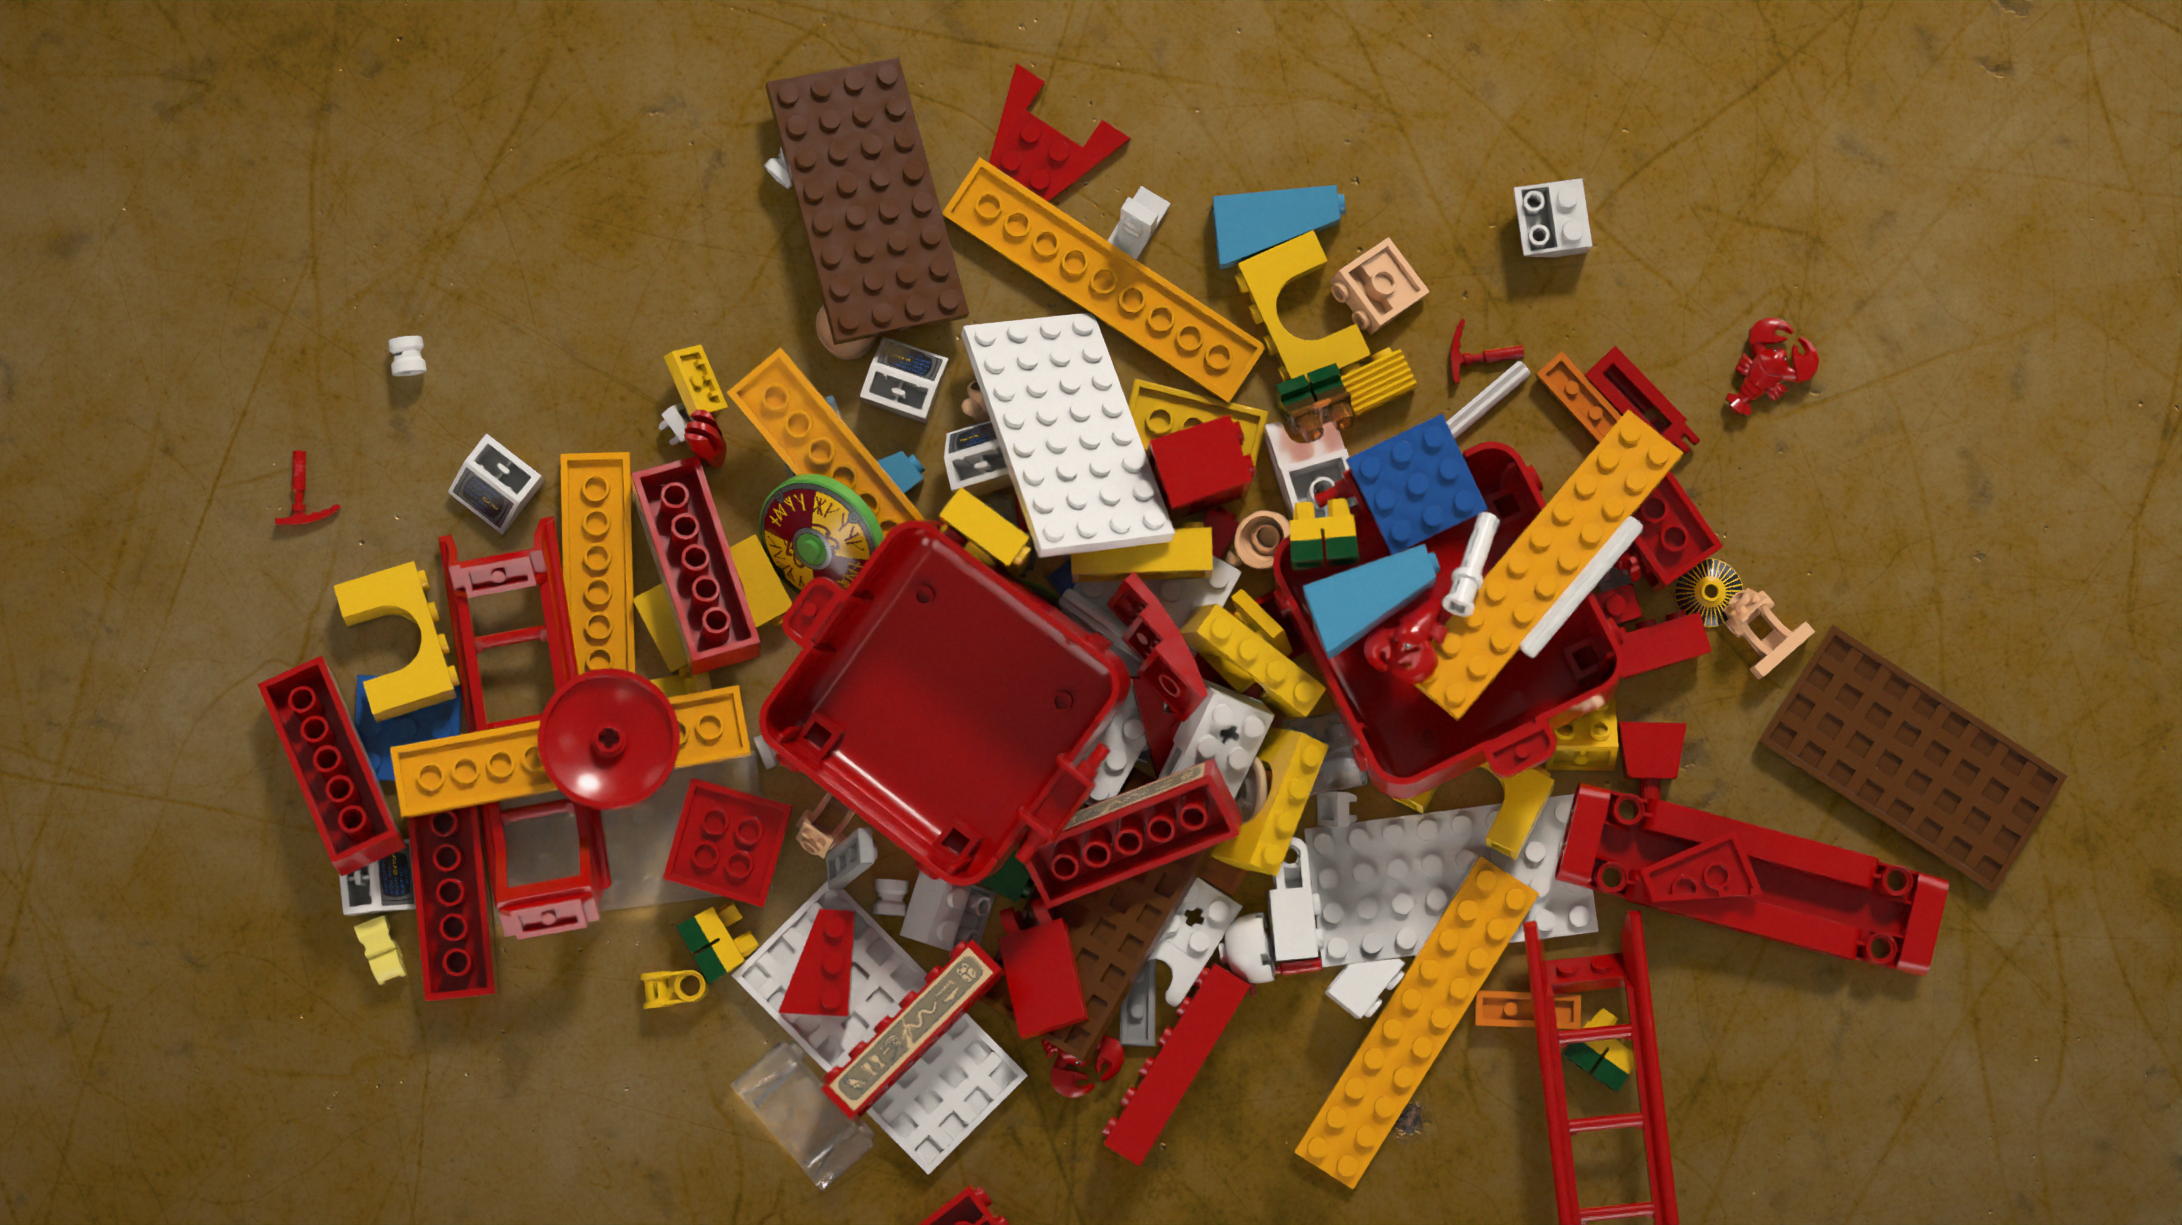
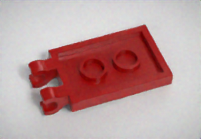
(1041, 972)

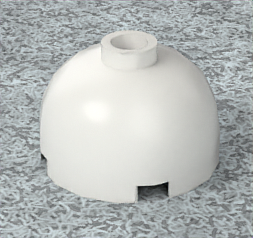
(1249, 949)

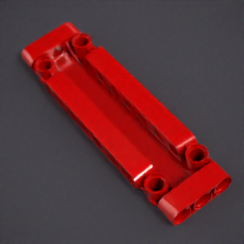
(1811, 890)

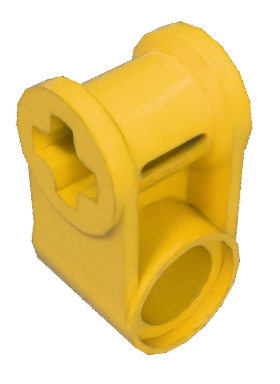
(671, 988)

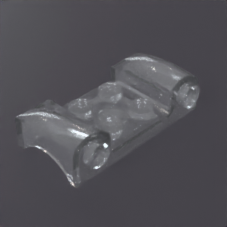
(801, 1116)

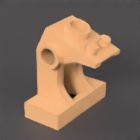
(1777, 644)
(815, 836)

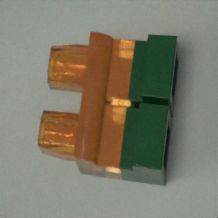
(1314, 402)

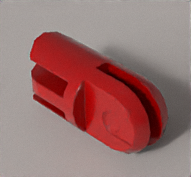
(706, 439)

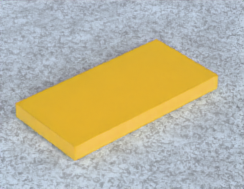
(1165, 410)

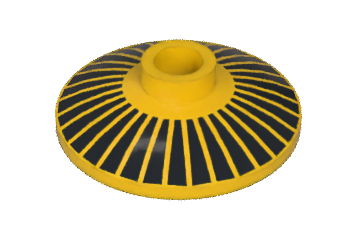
(1690, 592)

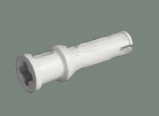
(1468, 577)

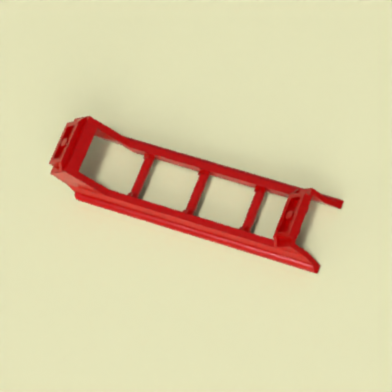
(554, 903)
(1588, 974)

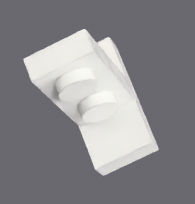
(1138, 222)

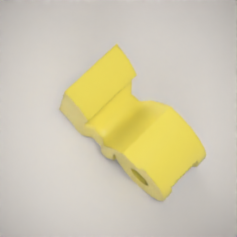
(381, 950)

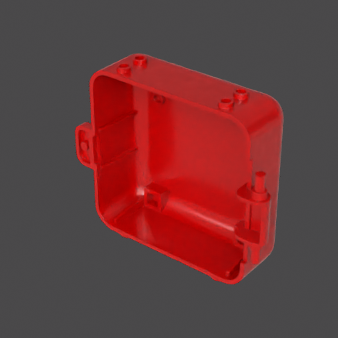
(944, 703)
(1396, 728)

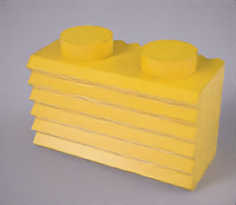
(1378, 381)

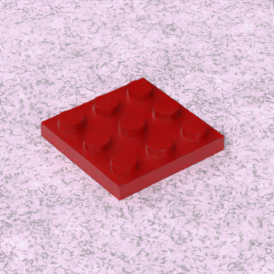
(727, 842)

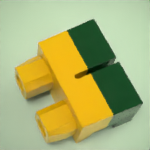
(1307, 536)
(726, 953)
(1615, 1062)

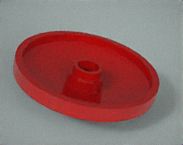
(609, 739)

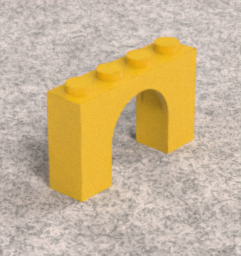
(1264, 279)
(988, 532)
(761, 588)
(427, 677)
(1284, 684)
(1521, 808)
(1266, 838)

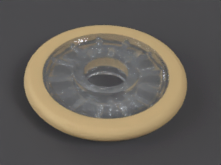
(1252, 792)

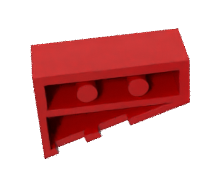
(1663, 644)
(825, 968)

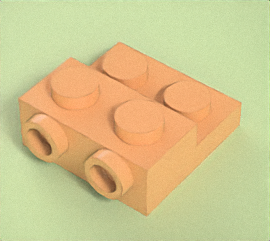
(1378, 286)

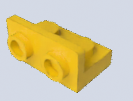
(695, 380)

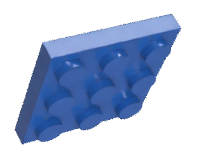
(1416, 484)
(417, 726)

